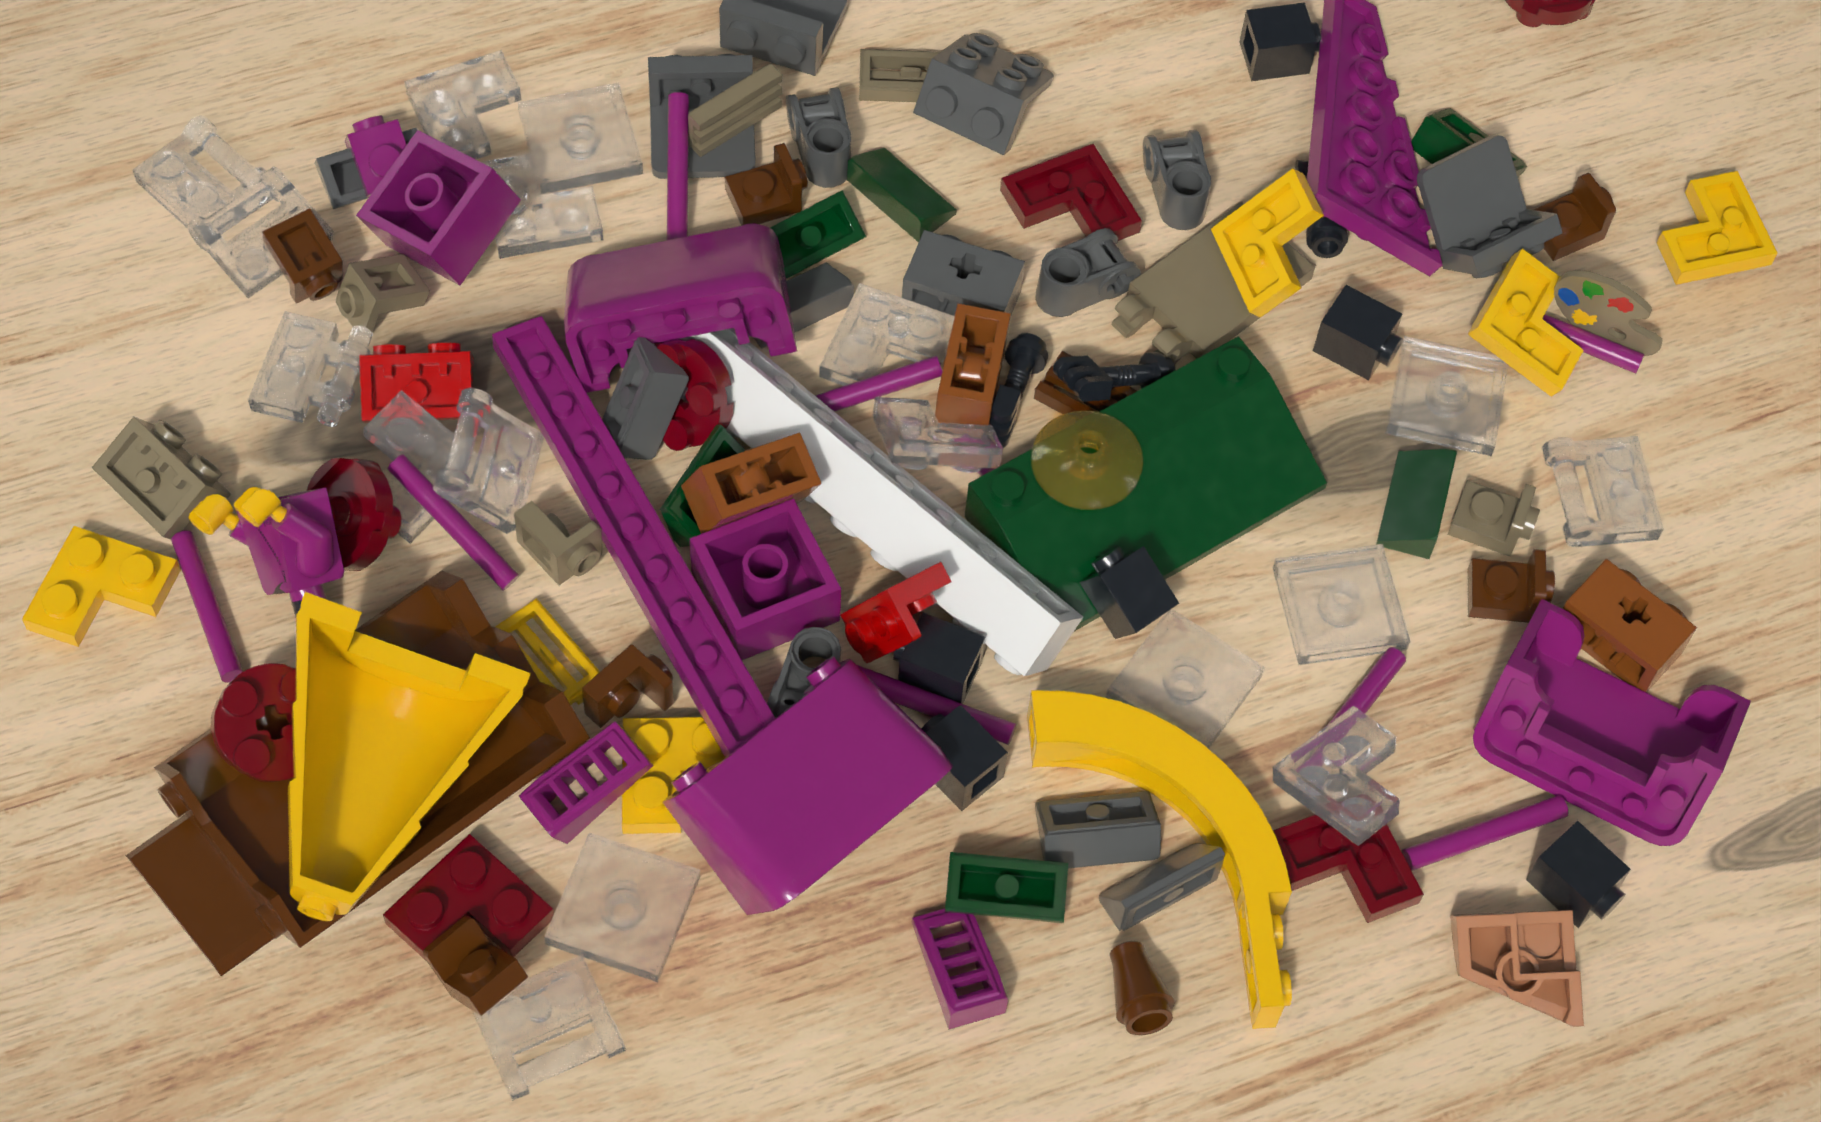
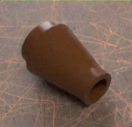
(1140, 994)

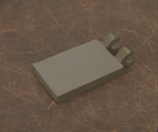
(1193, 297)

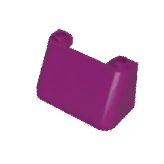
(676, 293)
(1603, 738)
(806, 788)

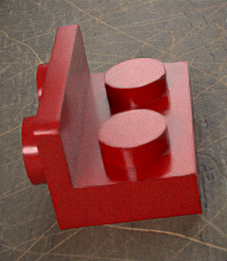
(428, 378)
(887, 620)

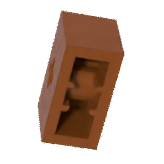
(972, 366)
(750, 482)
(1628, 626)

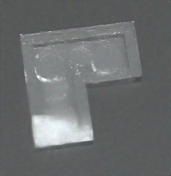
(454, 96)
(545, 219)
(882, 325)
(918, 440)
(426, 442)
(1331, 775)

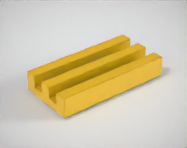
(562, 640)

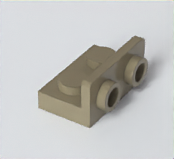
(158, 474)

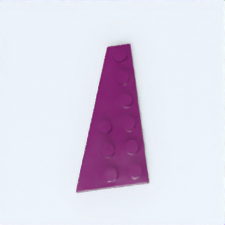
(1358, 146)

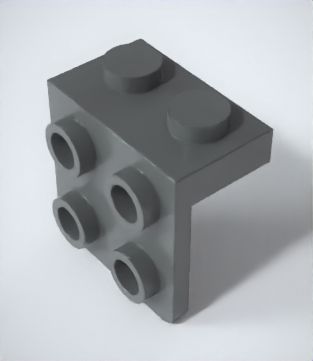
(781, 30)
(702, 80)
(981, 90)
(1480, 209)

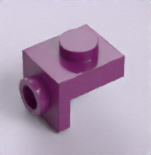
(375, 149)

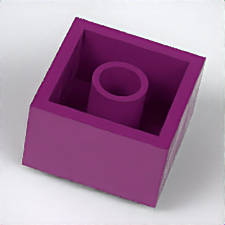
(439, 207)
(765, 578)

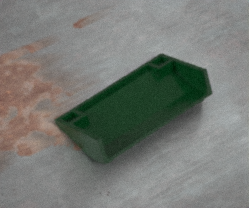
(1213, 468)

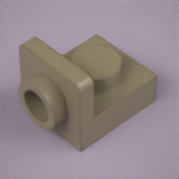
(379, 288)
(1494, 517)
(553, 547)

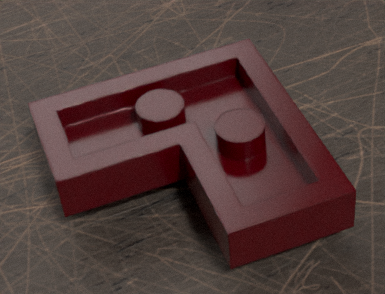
(1072, 184)
(1372, 870)
(471, 885)

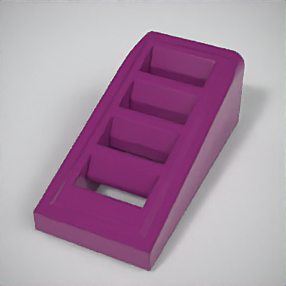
(574, 767)
(971, 1006)

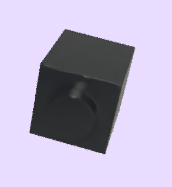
(1279, 41)
(1359, 333)
(1128, 590)
(941, 659)
(973, 752)
(1580, 875)

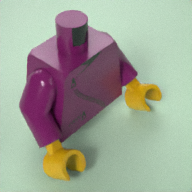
(287, 537)

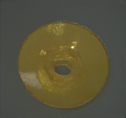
(1085, 478)

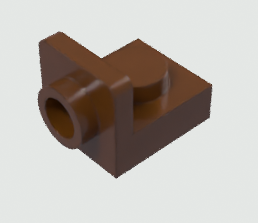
(768, 190)
(1582, 217)
(305, 256)
(1509, 588)
(620, 684)
(473, 967)

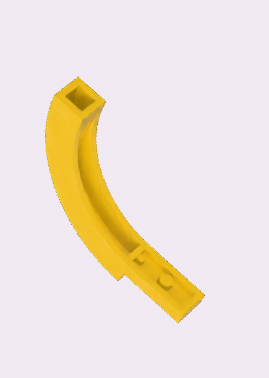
(1198, 785)

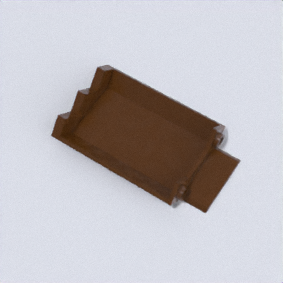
(228, 855)

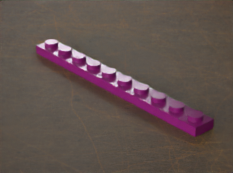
(634, 535)

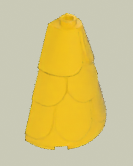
(374, 749)

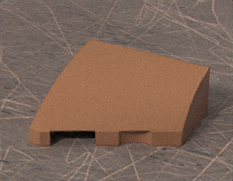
(1523, 958)

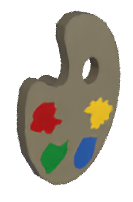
(1604, 304)

